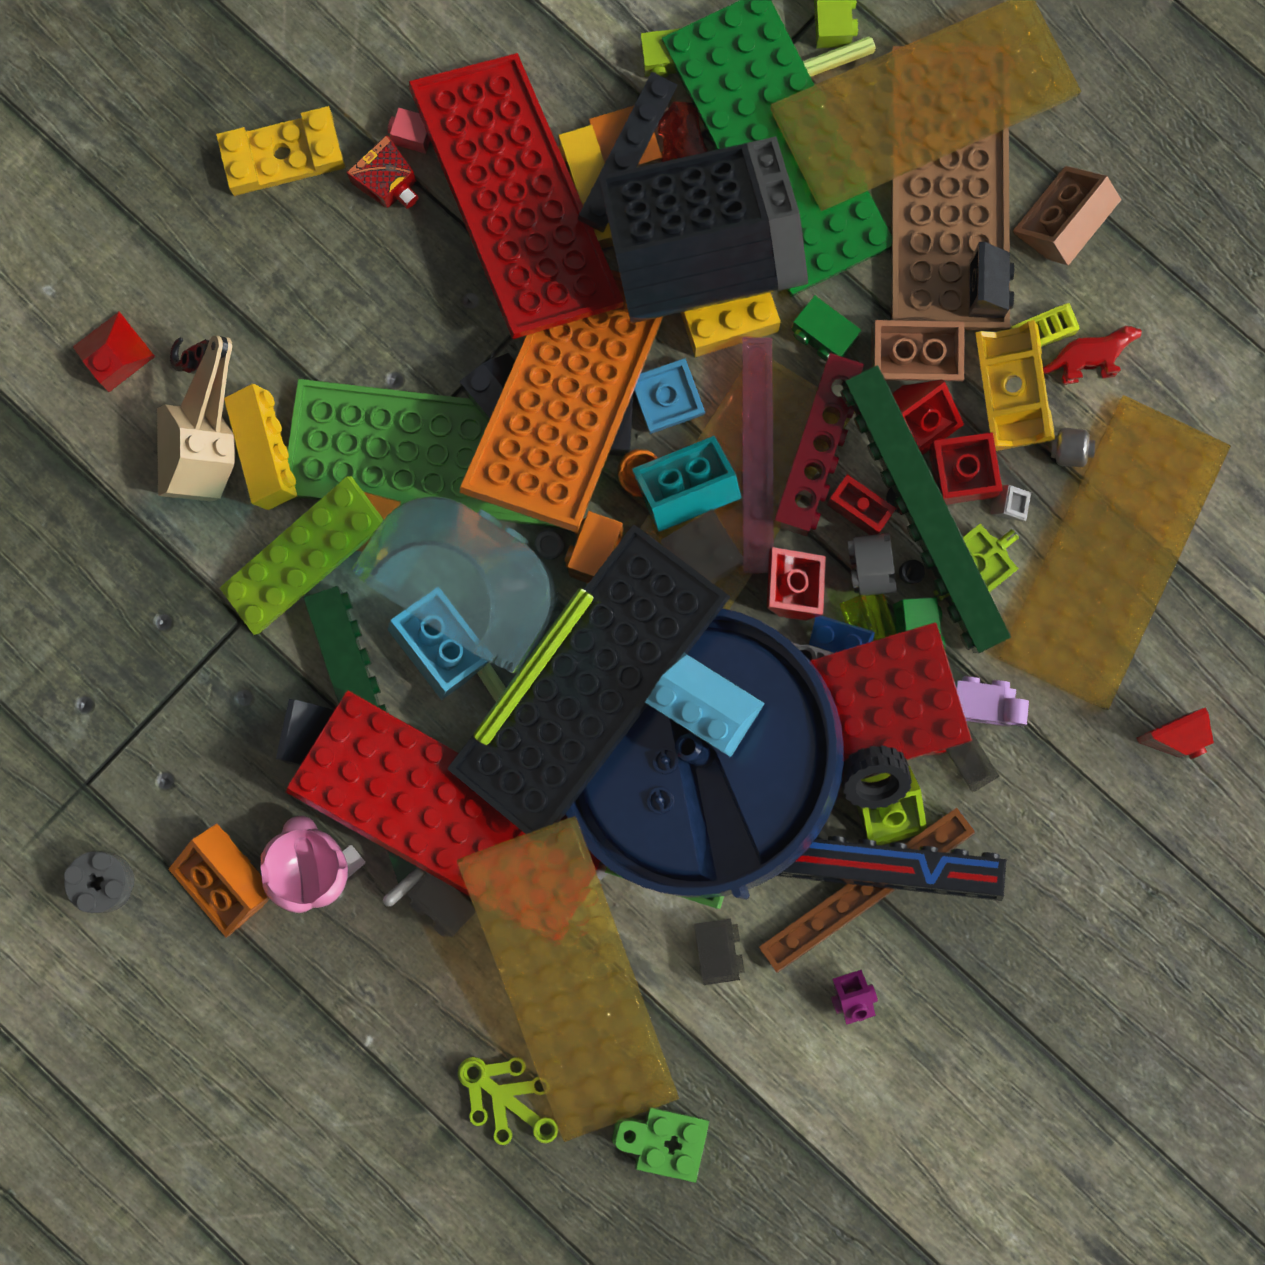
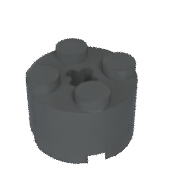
(874, 564)
(82, 879)

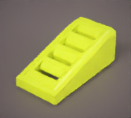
(1068, 318)

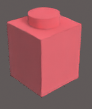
(408, 131)

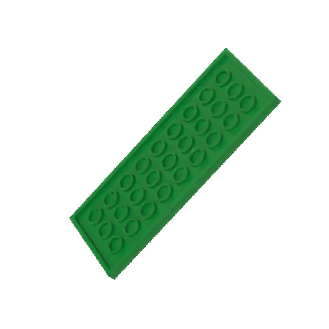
(733, 73)

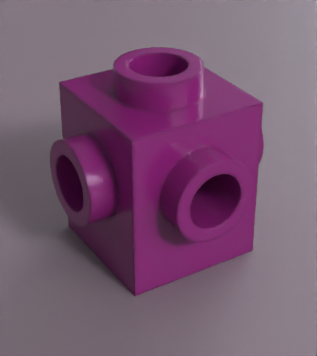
(854, 997)

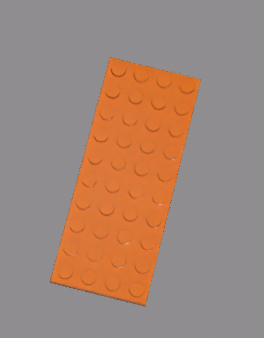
(560, 416)

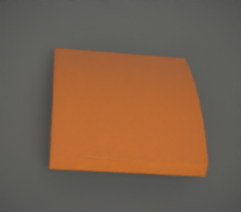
(608, 128)

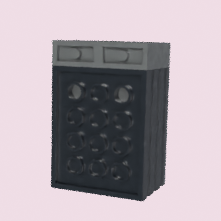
(705, 229)

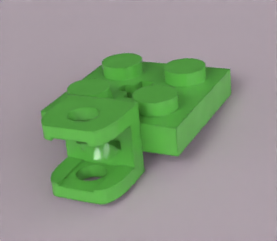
(649, 1137)

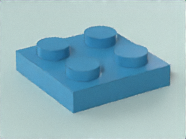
(668, 396)

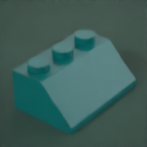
(687, 483)

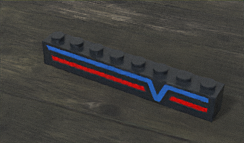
(902, 868)

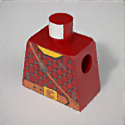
(384, 175)

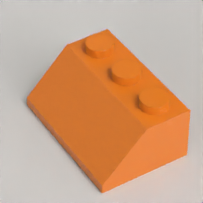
(220, 879)

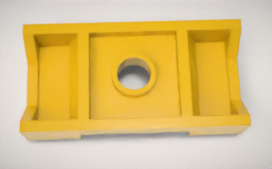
(251, 154)
(1022, 415)

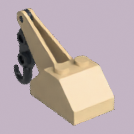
(193, 437)

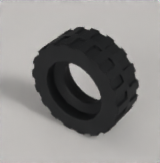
(871, 761)

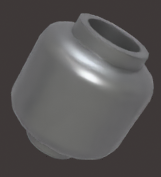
(1072, 447)

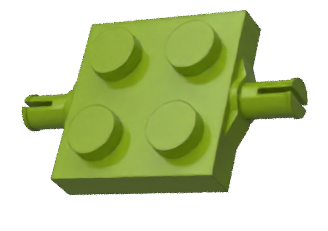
(990, 556)

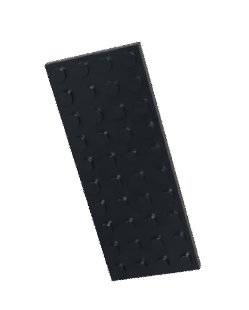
(595, 685)

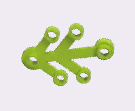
(503, 1097)

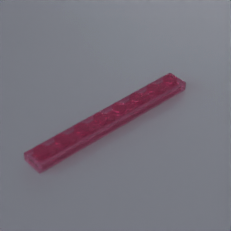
(757, 453)

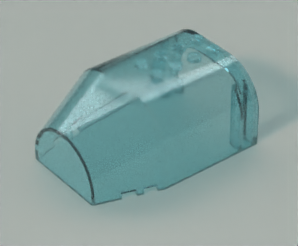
(463, 577)

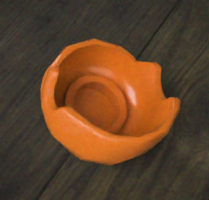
(628, 462)

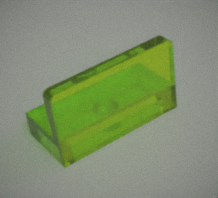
(869, 613)

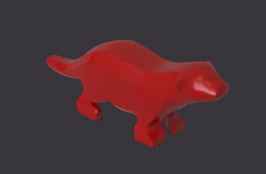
(1092, 353)

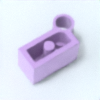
(991, 703)

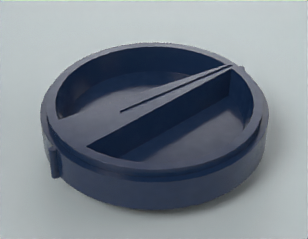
(712, 823)

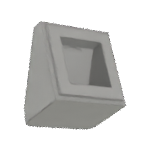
(1011, 503)

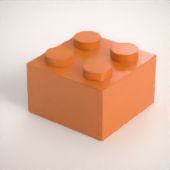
(595, 543)

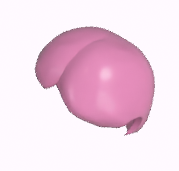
(303, 867)

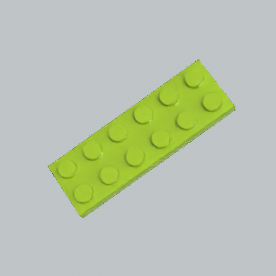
(302, 555)

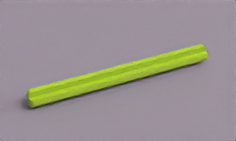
(533, 666)

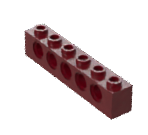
(789, 514)

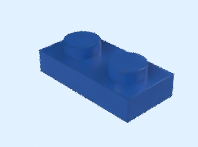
(837, 635)

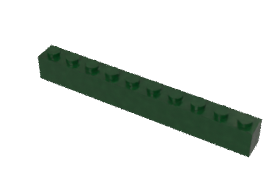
(925, 510)
(347, 663)

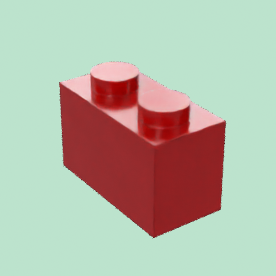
(861, 506)

